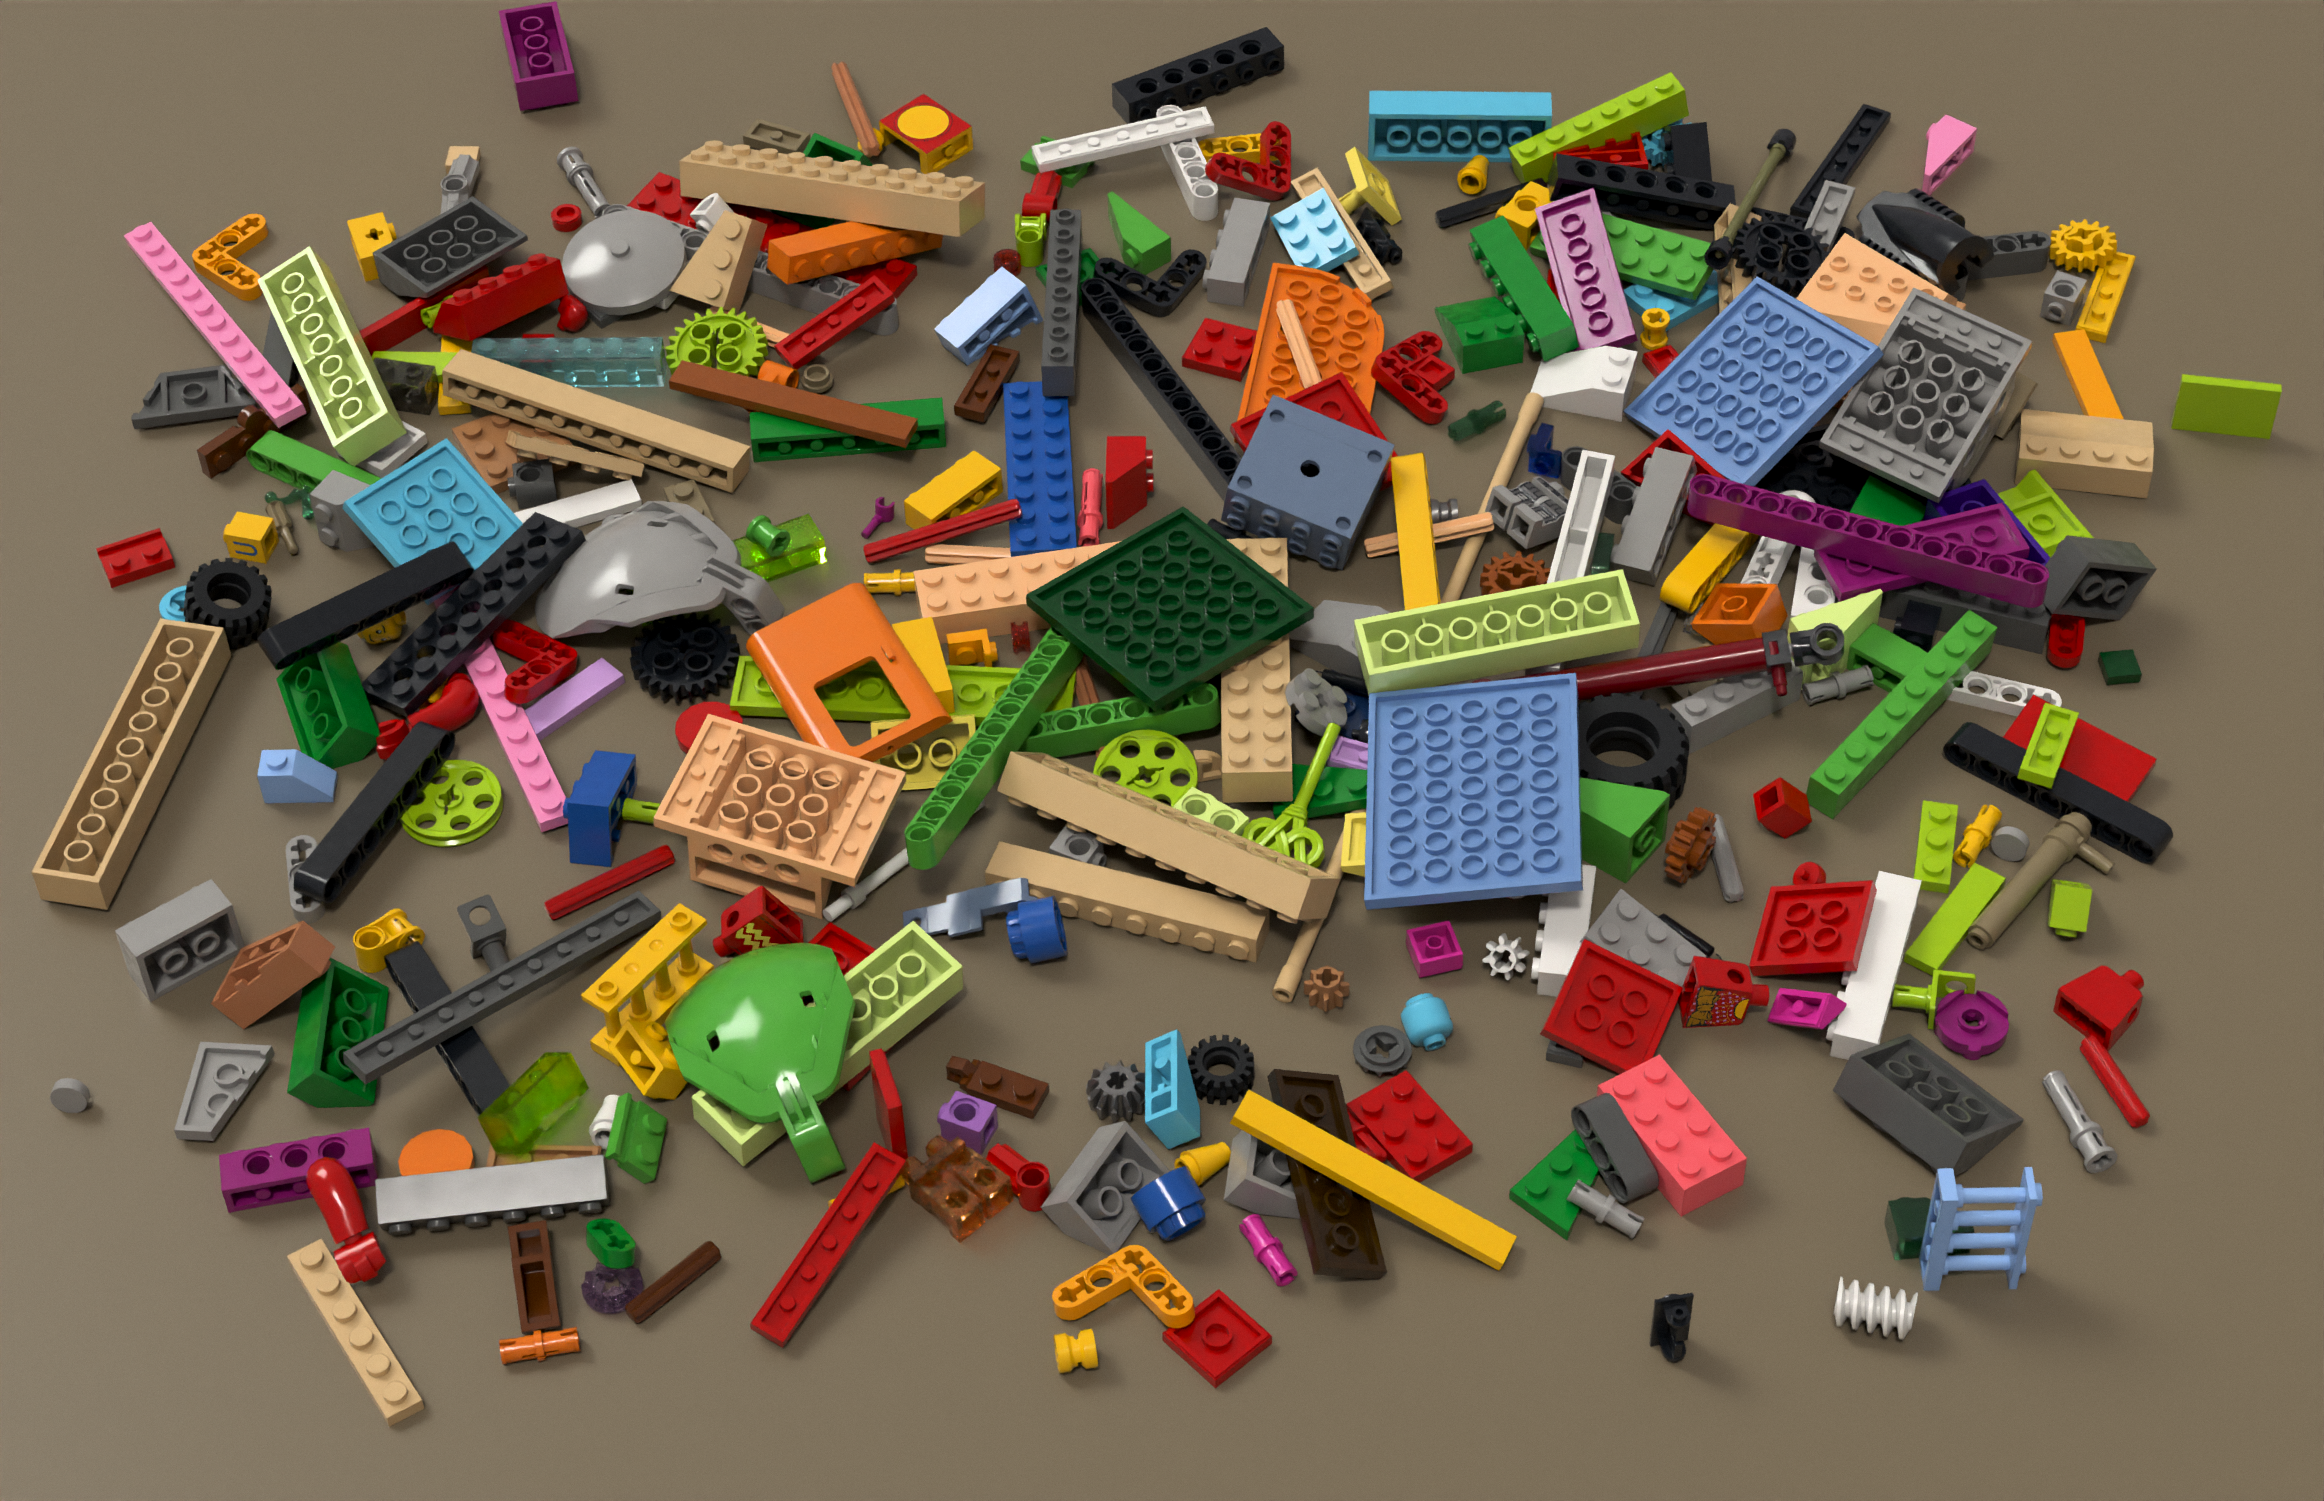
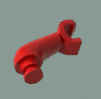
(450, 711)
(345, 1217)

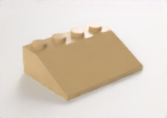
(2086, 452)

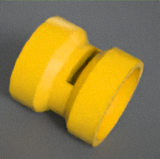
(1073, 1351)

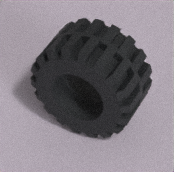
(231, 582)

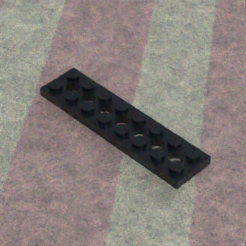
(472, 629)

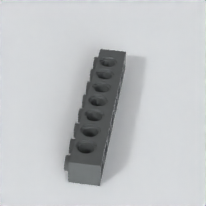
(1062, 303)

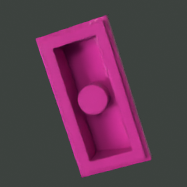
(1805, 1008)

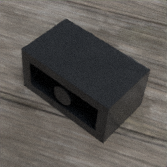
(1687, 150)

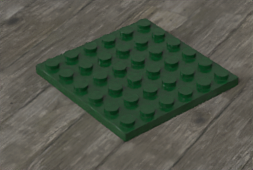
(1169, 607)

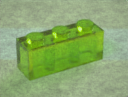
(533, 1103)

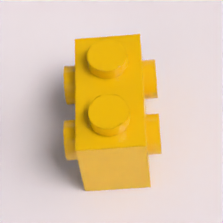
(648, 1059)

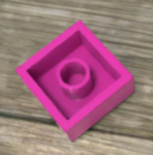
(1434, 949)

